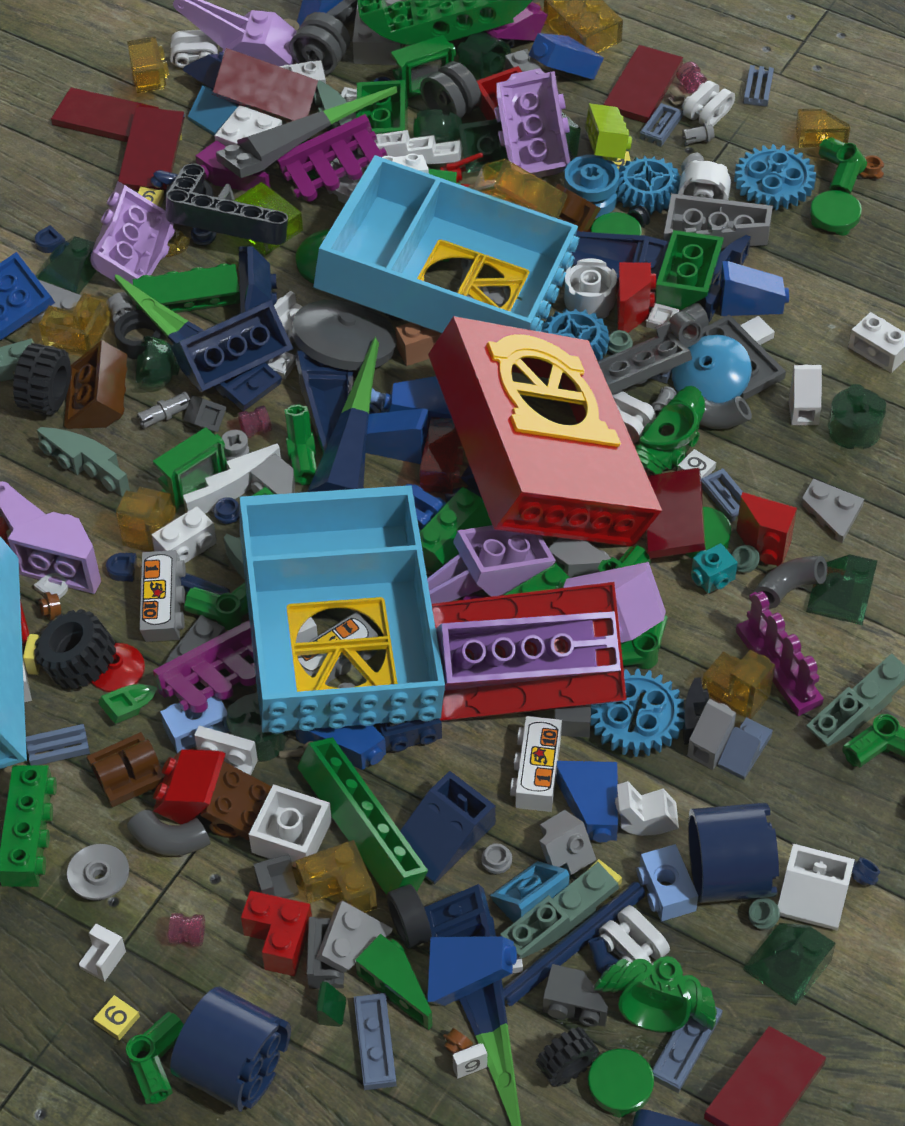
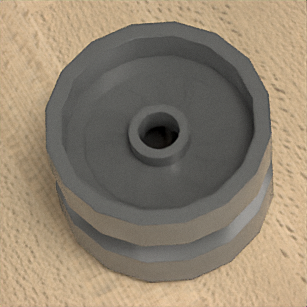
(321, 39)
(451, 90)

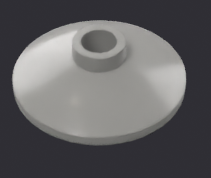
(94, 861)

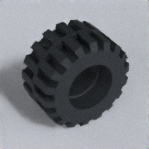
(42, 379)
(75, 649)

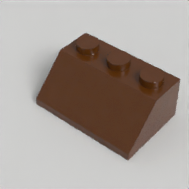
(96, 388)

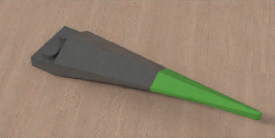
(264, 148)

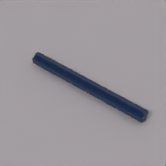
(571, 944)

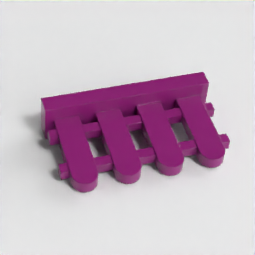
(326, 147)
(203, 665)
(793, 672)

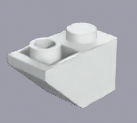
(805, 395)

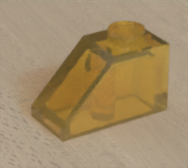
(817, 124)

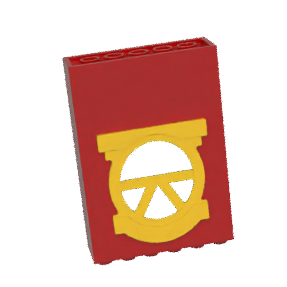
(530, 470)

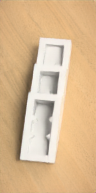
(400, 144)
(229, 483)

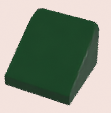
(330, 1006)

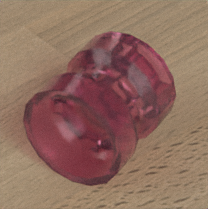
(690, 76)
(255, 421)
(186, 929)

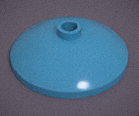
(726, 374)

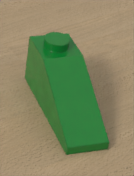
(389, 972)

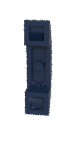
(734, 252)

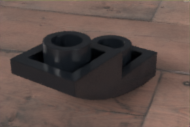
(695, 702)

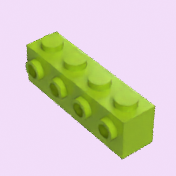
(607, 132)

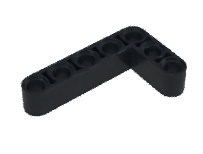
(191, 208)

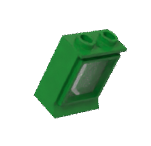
(420, 61)
(190, 464)

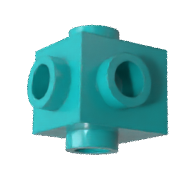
(713, 568)

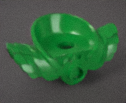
(684, 415)
(658, 994)

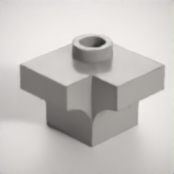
(566, 842)

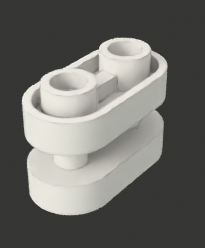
(190, 46)
(708, 103)
(634, 414)
(640, 929)

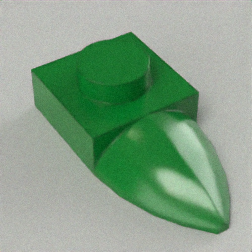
(126, 701)

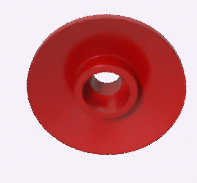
(125, 672)

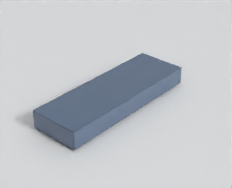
(375, 1041)
(682, 1053)

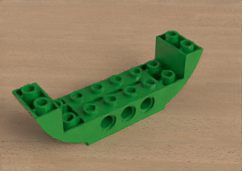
(421, 20)

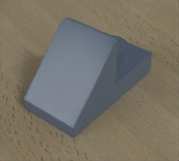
(744, 748)

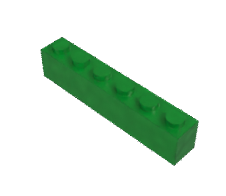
(361, 816)

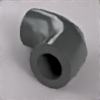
(725, 414)
(791, 576)
(166, 838)

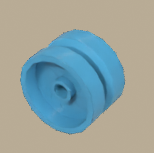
(594, 180)

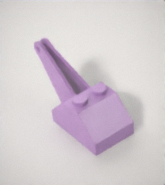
(255, 34)
(49, 543)
(489, 562)
(636, 597)

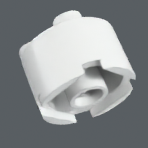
(705, 180)
(590, 287)

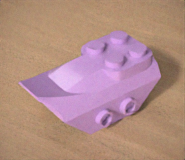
(533, 122)
(131, 236)

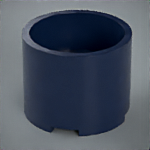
(732, 852)
(230, 1048)

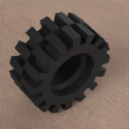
(567, 1056)

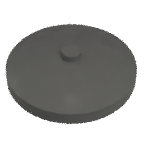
(342, 333)

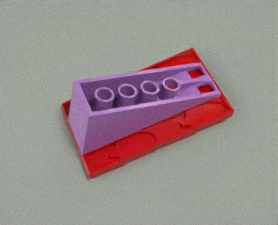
(530, 651)

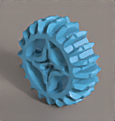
(647, 183)
(580, 326)

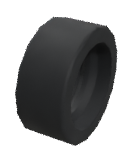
(129, 322)
(409, 916)

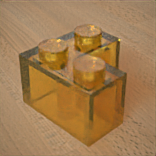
(147, 64)
(76, 329)
(143, 515)
(740, 683)
(337, 872)

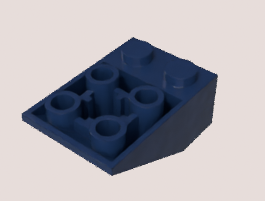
(448, 824)

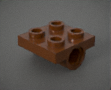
(578, 210)
(126, 769)
(235, 802)

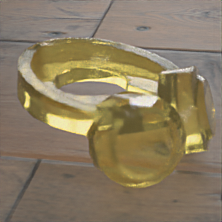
(181, 241)

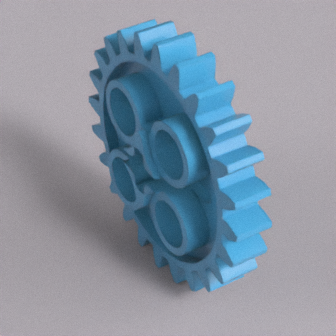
(775, 176)
(664, 718)

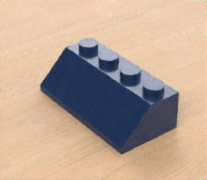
(232, 346)

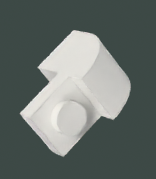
(646, 813)

